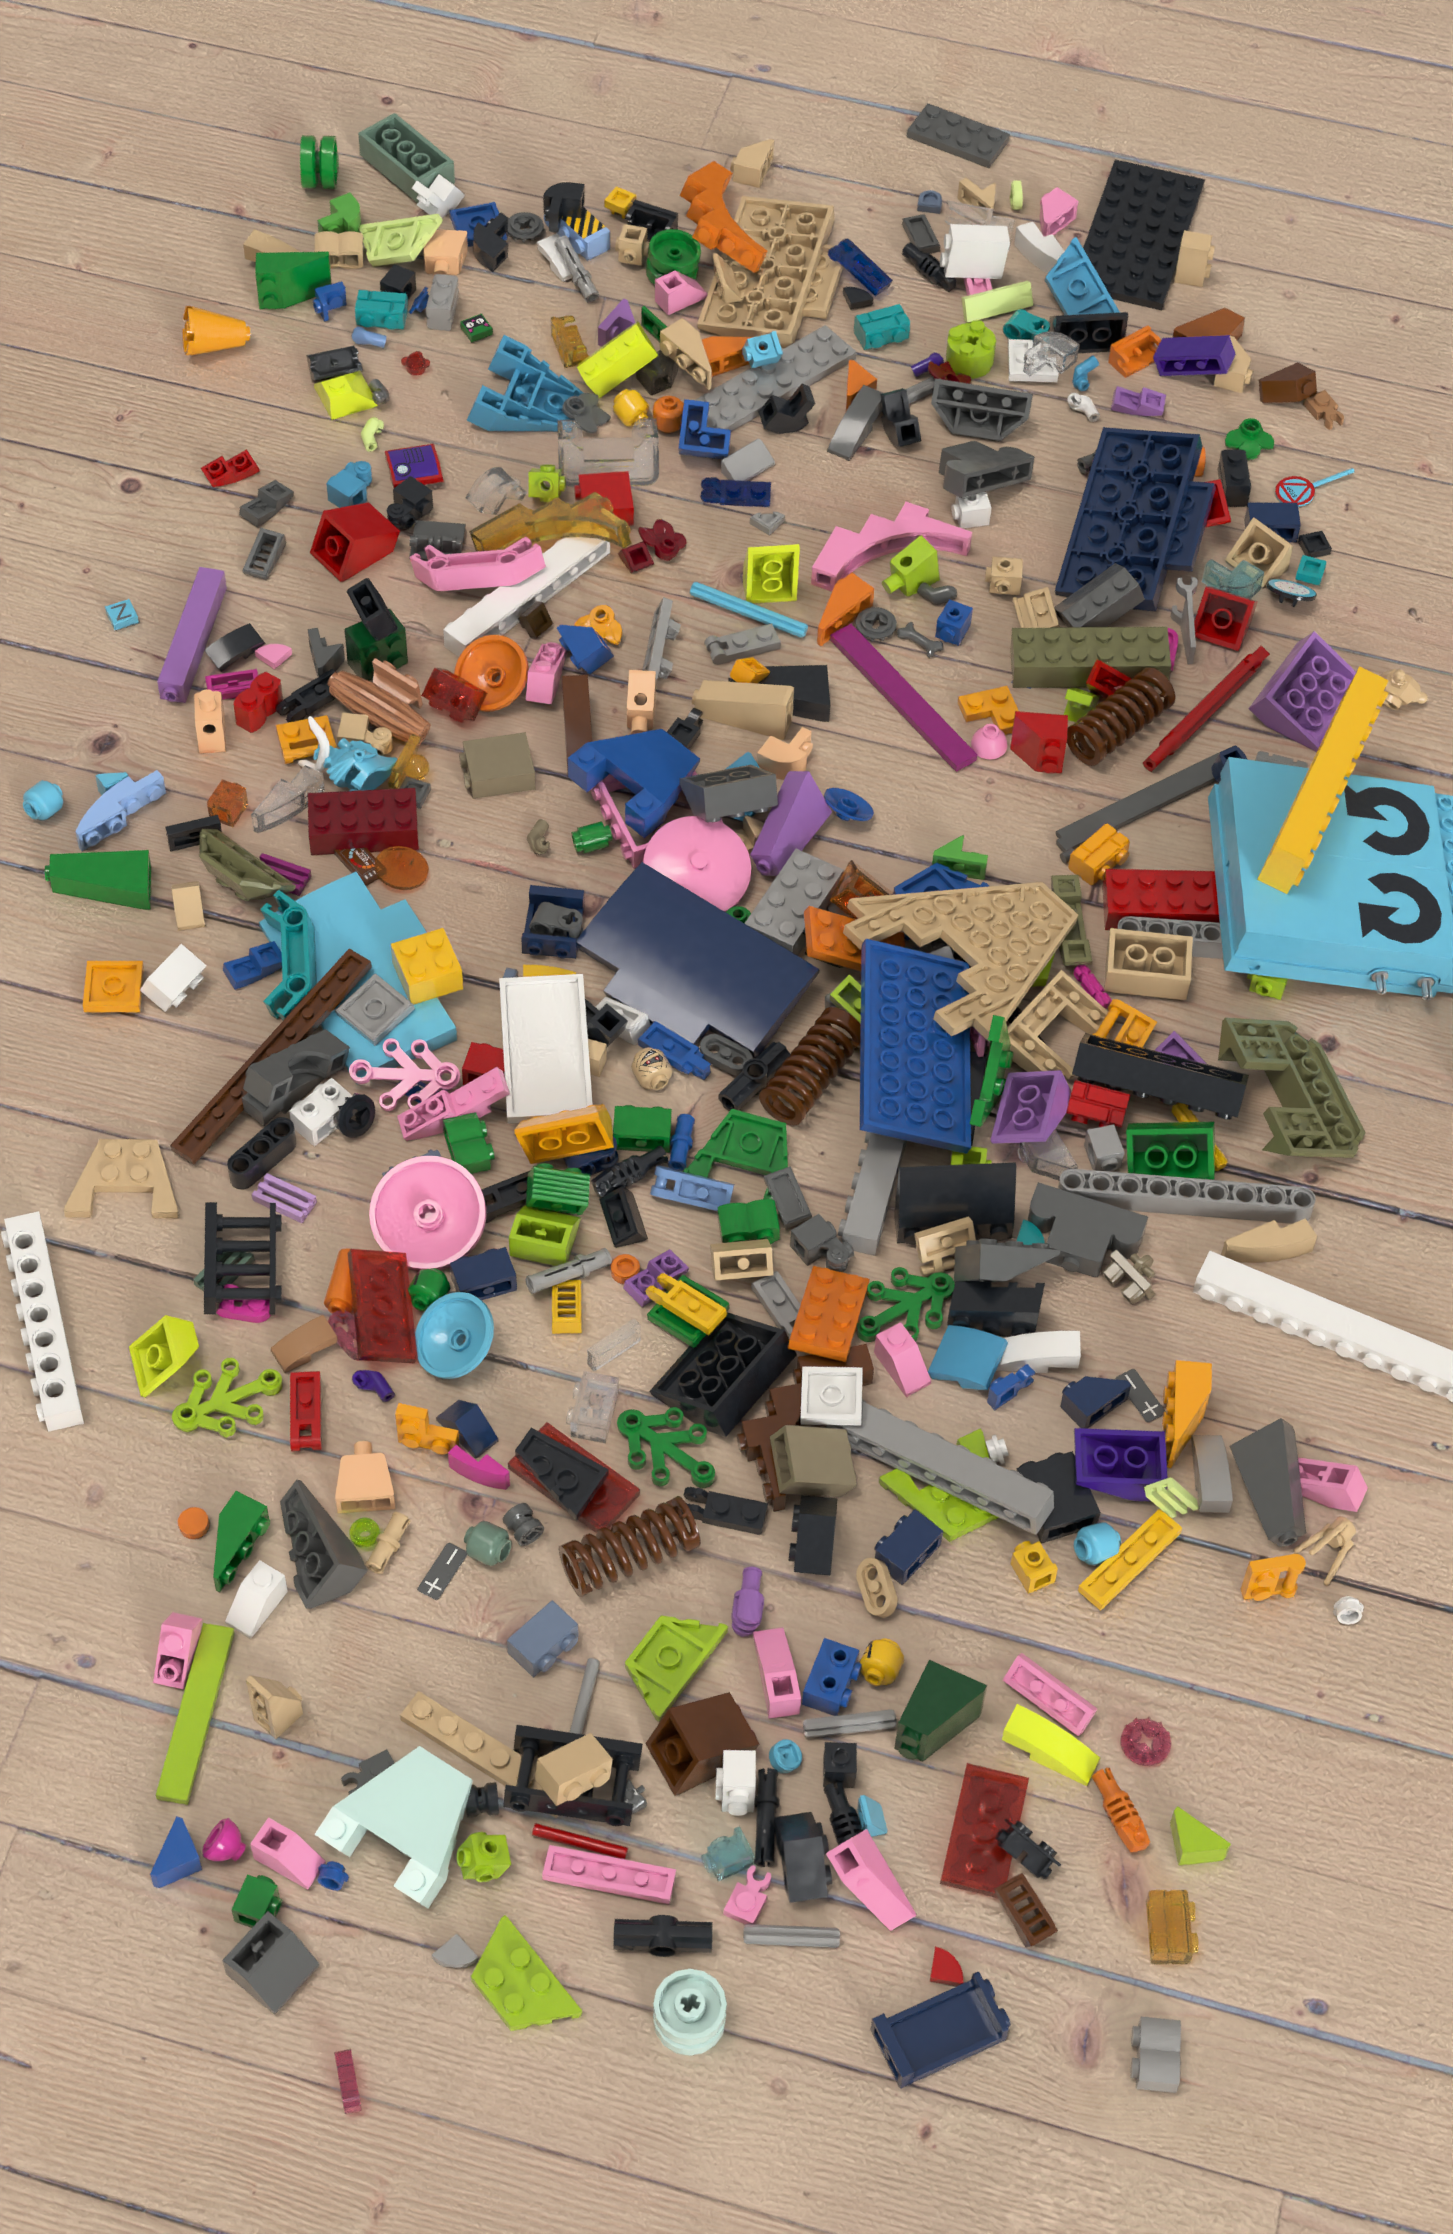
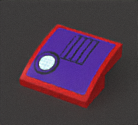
(416, 461)

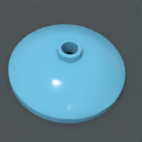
(446, 1327)

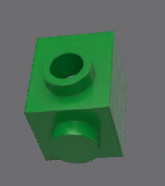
(255, 1899)

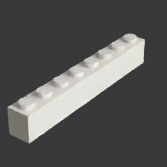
(503, 607)

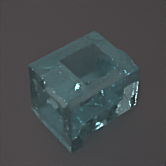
(728, 1855)

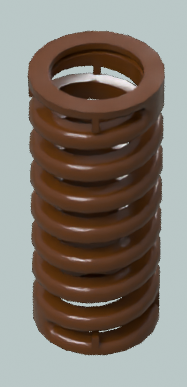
(1113, 703)
(801, 1056)
(671, 1509)

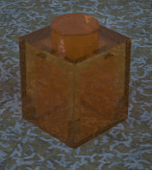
(228, 802)

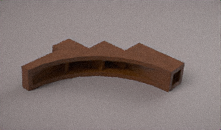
(785, 1409)

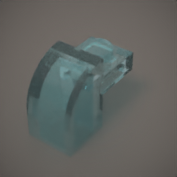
(1242, 581)

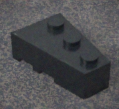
(996, 1309)

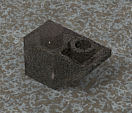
(658, 374)

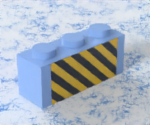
(585, 234)

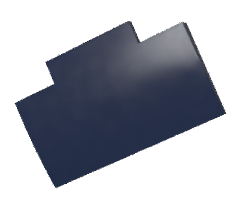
(1139, 511)
(693, 963)

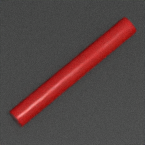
(580, 1841)

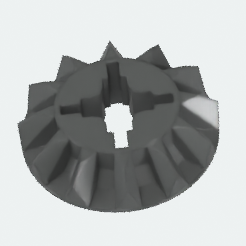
(523, 220)
(867, 618)

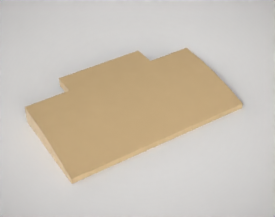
(792, 280)

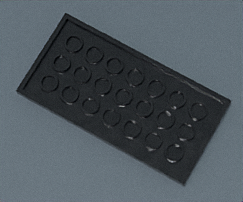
(1141, 230)

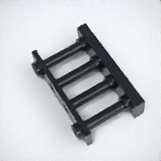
(215, 1269)
(539, 1742)

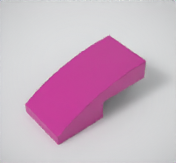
(485, 1472)

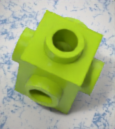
(538, 487)
(483, 1856)

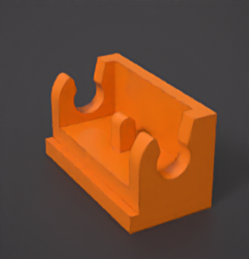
(1134, 351)

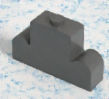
(977, 468)
(1084, 1228)

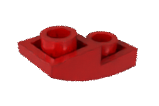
(233, 470)

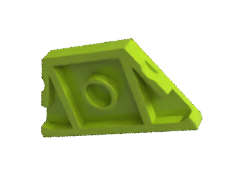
(670, 1659)
(519, 1982)

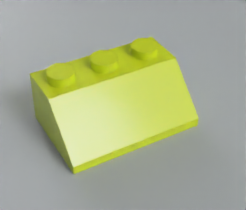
(617, 360)

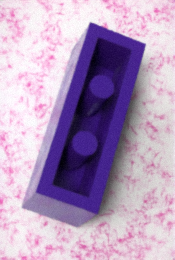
(1194, 355)

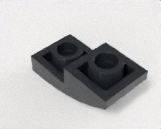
(233, 645)

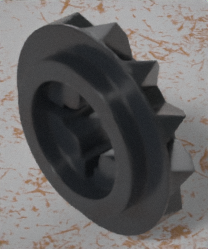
(364, 1115)

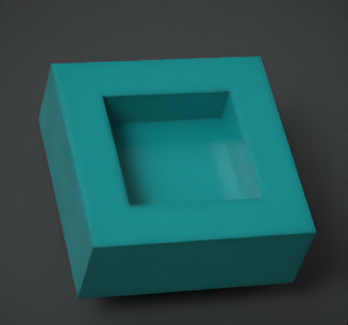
(1311, 570)

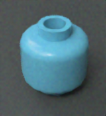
(42, 800)
(1096, 1543)

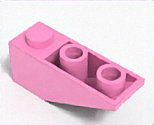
(545, 673)
(777, 1673)
(871, 1880)

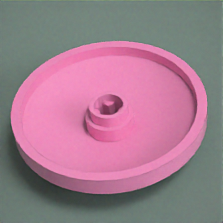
(702, 858)
(428, 1212)

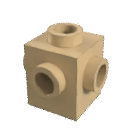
(632, 245)
(1004, 575)

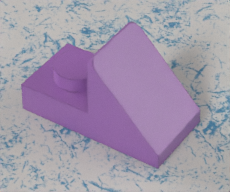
(615, 322)

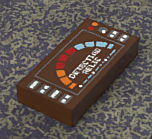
(360, 861)

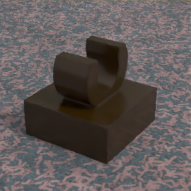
(535, 619)

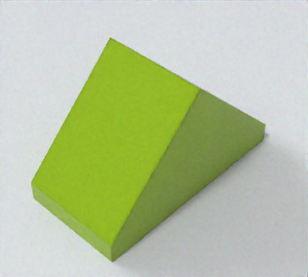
(1195, 1841)

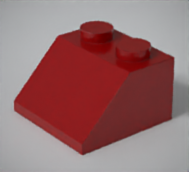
(1223, 618)
(1040, 740)

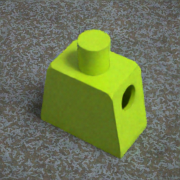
(912, 567)

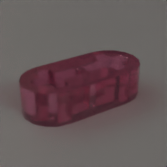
(344, 1338)
(347, 2081)

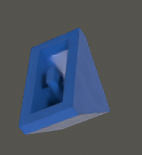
(177, 1857)

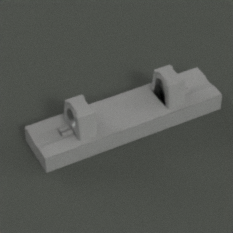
(661, 628)

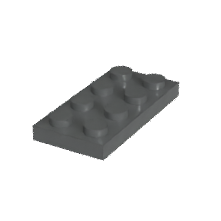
(958, 135)

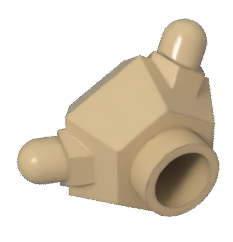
(1401, 689)

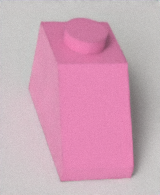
(1056, 211)
(902, 1359)

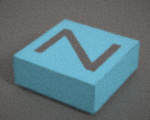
(121, 614)

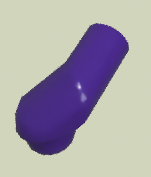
(922, 366)
(374, 1382)

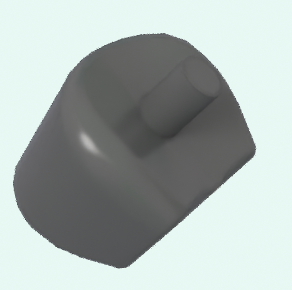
(634, 1797)

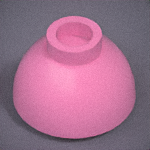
(989, 742)

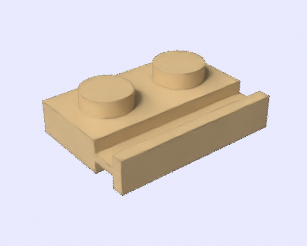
(1036, 610)

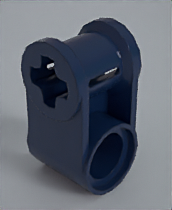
(594, 1161)

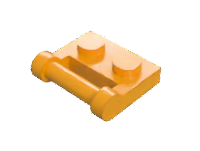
(299, 741)
(1134, 1030)
(1263, 1577)

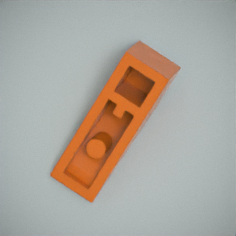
(725, 353)
(846, 601)

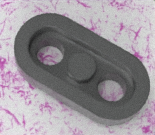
(727, 1053)

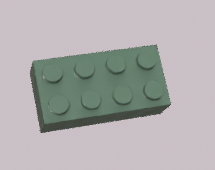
(404, 154)

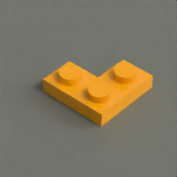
(990, 703)
(416, 1432)

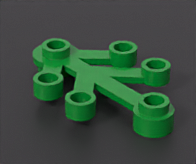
(907, 1302)
(663, 1444)

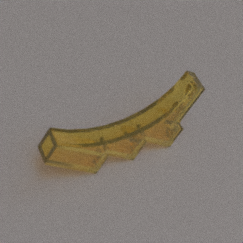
(586, 518)

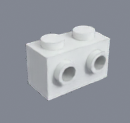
(173, 978)
(316, 1113)
(737, 1781)

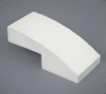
(550, 251)

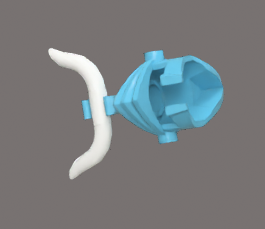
(351, 766)

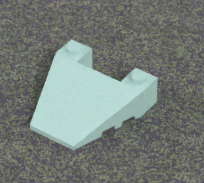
(414, 1809)

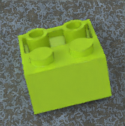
(543, 1236)

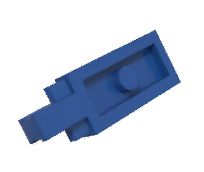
(678, 1051)

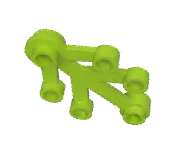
(223, 1401)

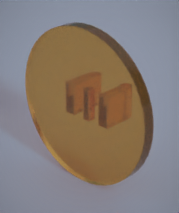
(401, 868)

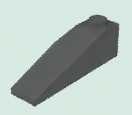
(323, 1554)

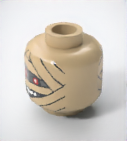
(651, 1068)

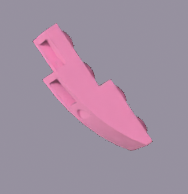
(476, 1096)

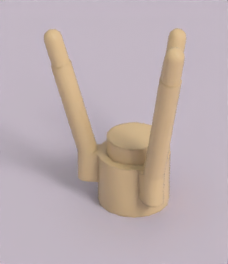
(1336, 1535)

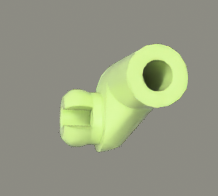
(367, 434)

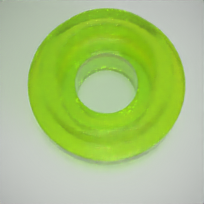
(360, 1526)

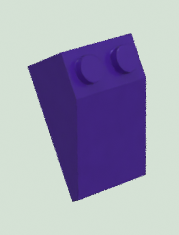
(1120, 1461)

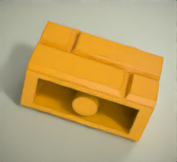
(1099, 853)

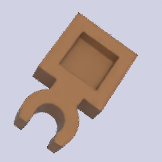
(1323, 406)

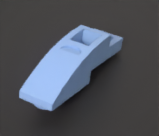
(110, 810)

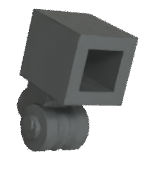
(818, 1239)

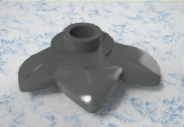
(585, 412)

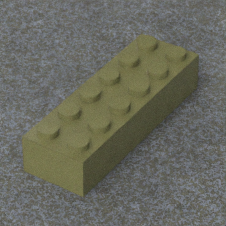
(1068, 654)

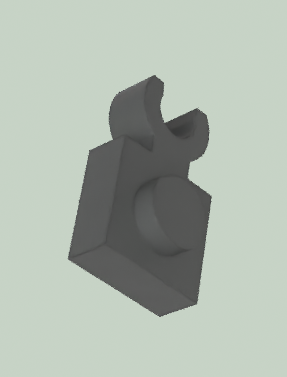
(369, 1769)

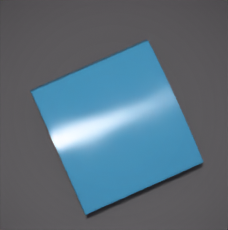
(968, 1357)

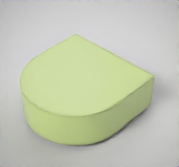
(1016, 195)

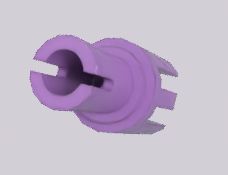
(748, 1603)

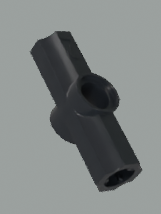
(745, 1085)
(663, 1935)

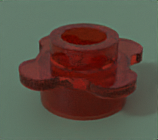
(415, 363)

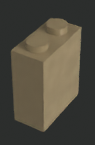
(497, 765)
(813, 1461)

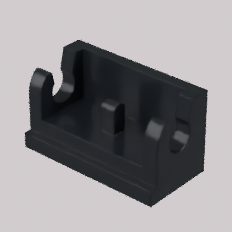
(652, 218)
(334, 362)

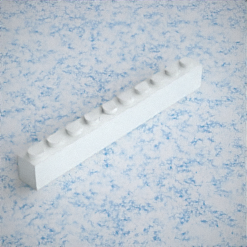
(1326, 1324)

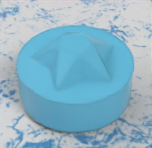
(785, 1756)

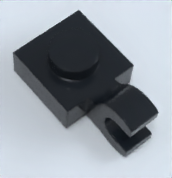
(687, 730)

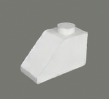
(256, 1599)

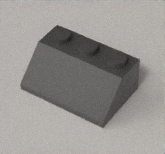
(1101, 599)
(730, 792)

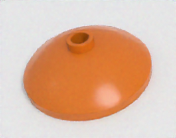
(493, 657)

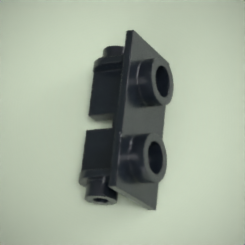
(1017, 1840)

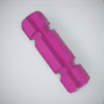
(1092, 985)

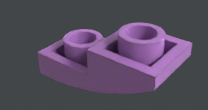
(664, 1263)

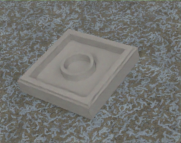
(375, 1009)

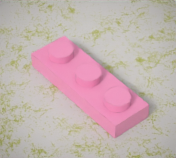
(1050, 1694)

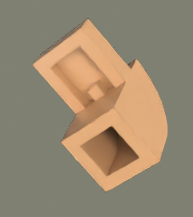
(784, 757)

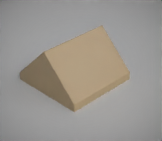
(1263, 550)

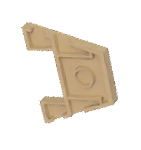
(124, 1167)

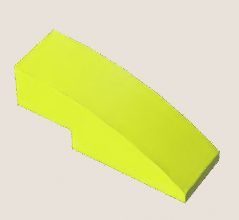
(1050, 1745)

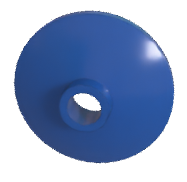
(848, 805)

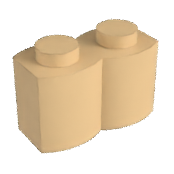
(343, 248)

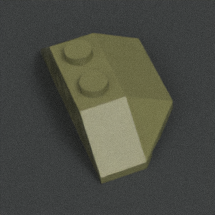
(239, 868)

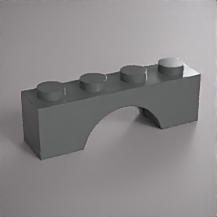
(318, 1055)

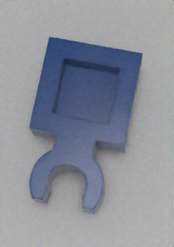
(1006, 1388)

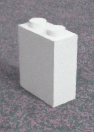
(975, 251)

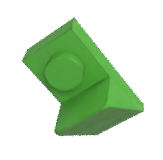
(955, 859)

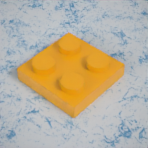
(113, 986)

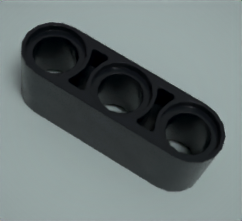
(267, 1142)

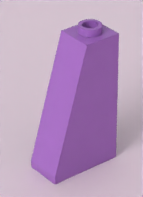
(791, 823)

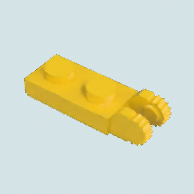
(687, 1303)

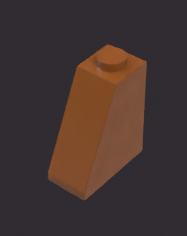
(1217, 323)

